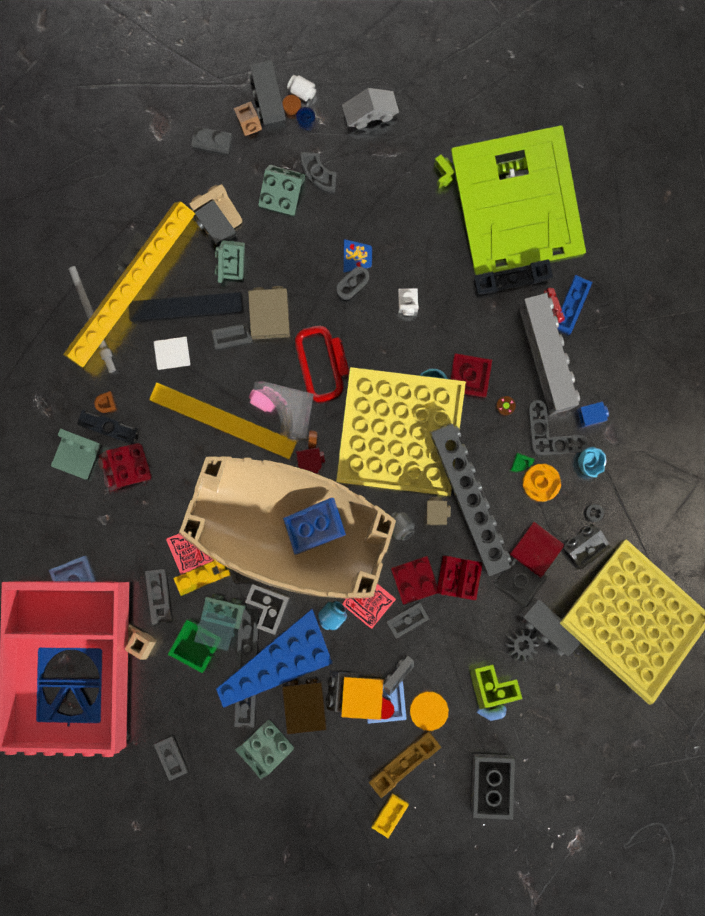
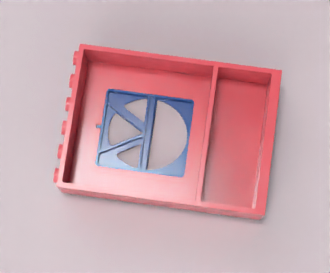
(37, 625)

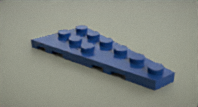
(284, 659)

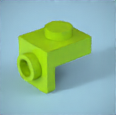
(445, 167)

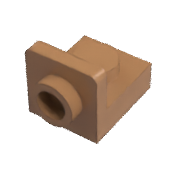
(248, 118)

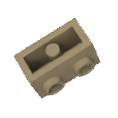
(436, 511)

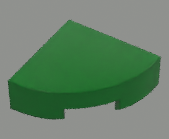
(521, 463)

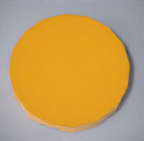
(541, 482)
(429, 711)

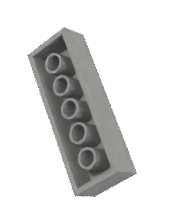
(549, 354)

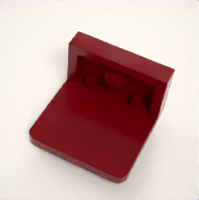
(124, 466)

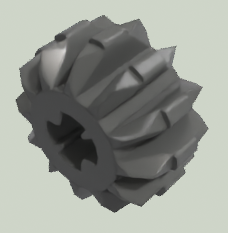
(520, 638)

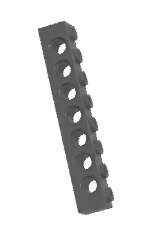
(491, 564)

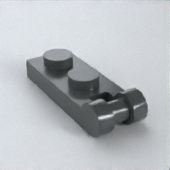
(158, 596)

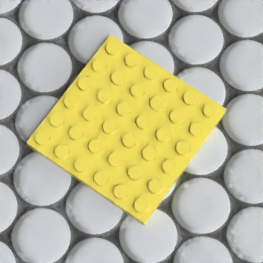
(389, 429)
(636, 621)

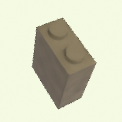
(269, 313)

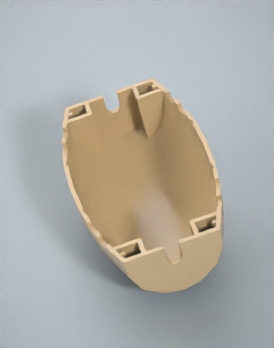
(241, 525)

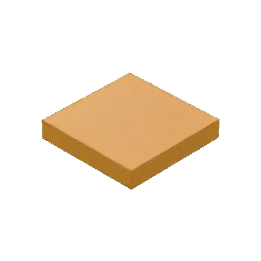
(362, 698)

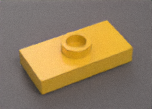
(390, 815)

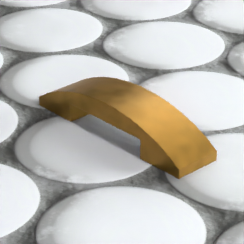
(404, 763)

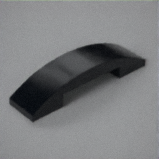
(513, 278)

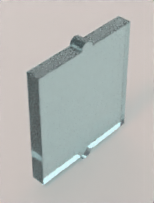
(215, 630)

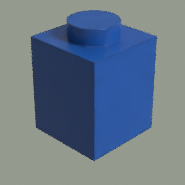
(593, 414)

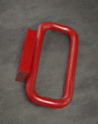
(337, 360)

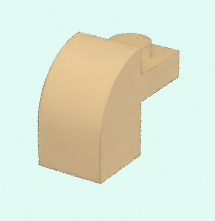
(139, 643)

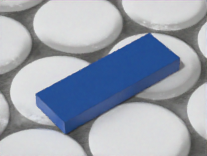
(573, 303)

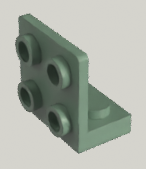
(281, 189)
(75, 454)
(265, 749)

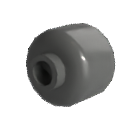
(403, 527)

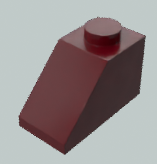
(310, 460)

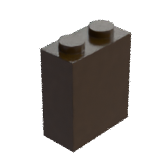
(304, 706)

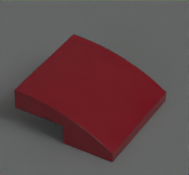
(537, 549)
(459, 578)

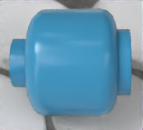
(332, 615)

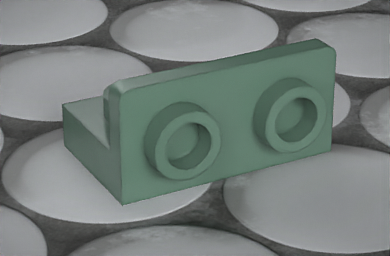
(224, 607)

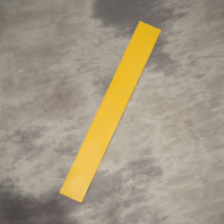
(222, 420)

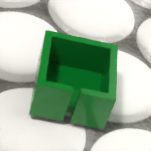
(190, 652)

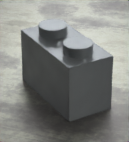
(215, 224)

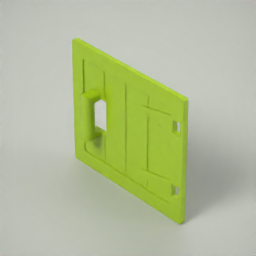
(521, 214)

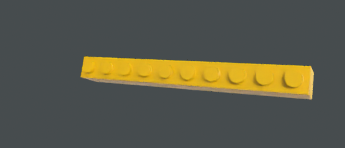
(129, 284)

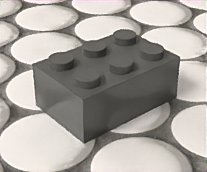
(548, 627)
(492, 786)

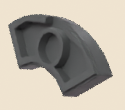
(317, 172)

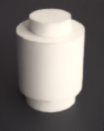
(301, 87)

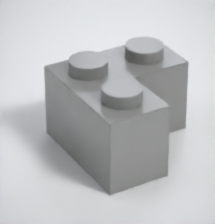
(369, 106)
(272, 605)

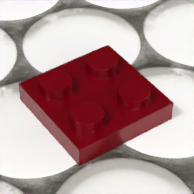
(473, 371)
(414, 580)

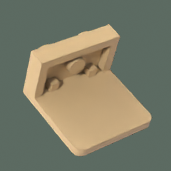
(221, 198)

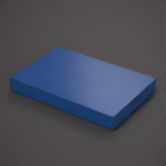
(314, 526)

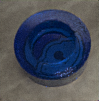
(305, 117)

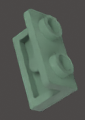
(230, 260)

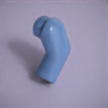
(493, 714)

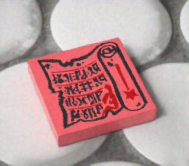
(186, 555)
(370, 609)

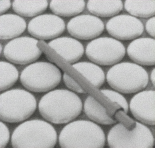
(105, 352)

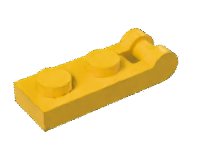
(200, 577)

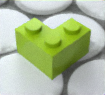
(488, 690)

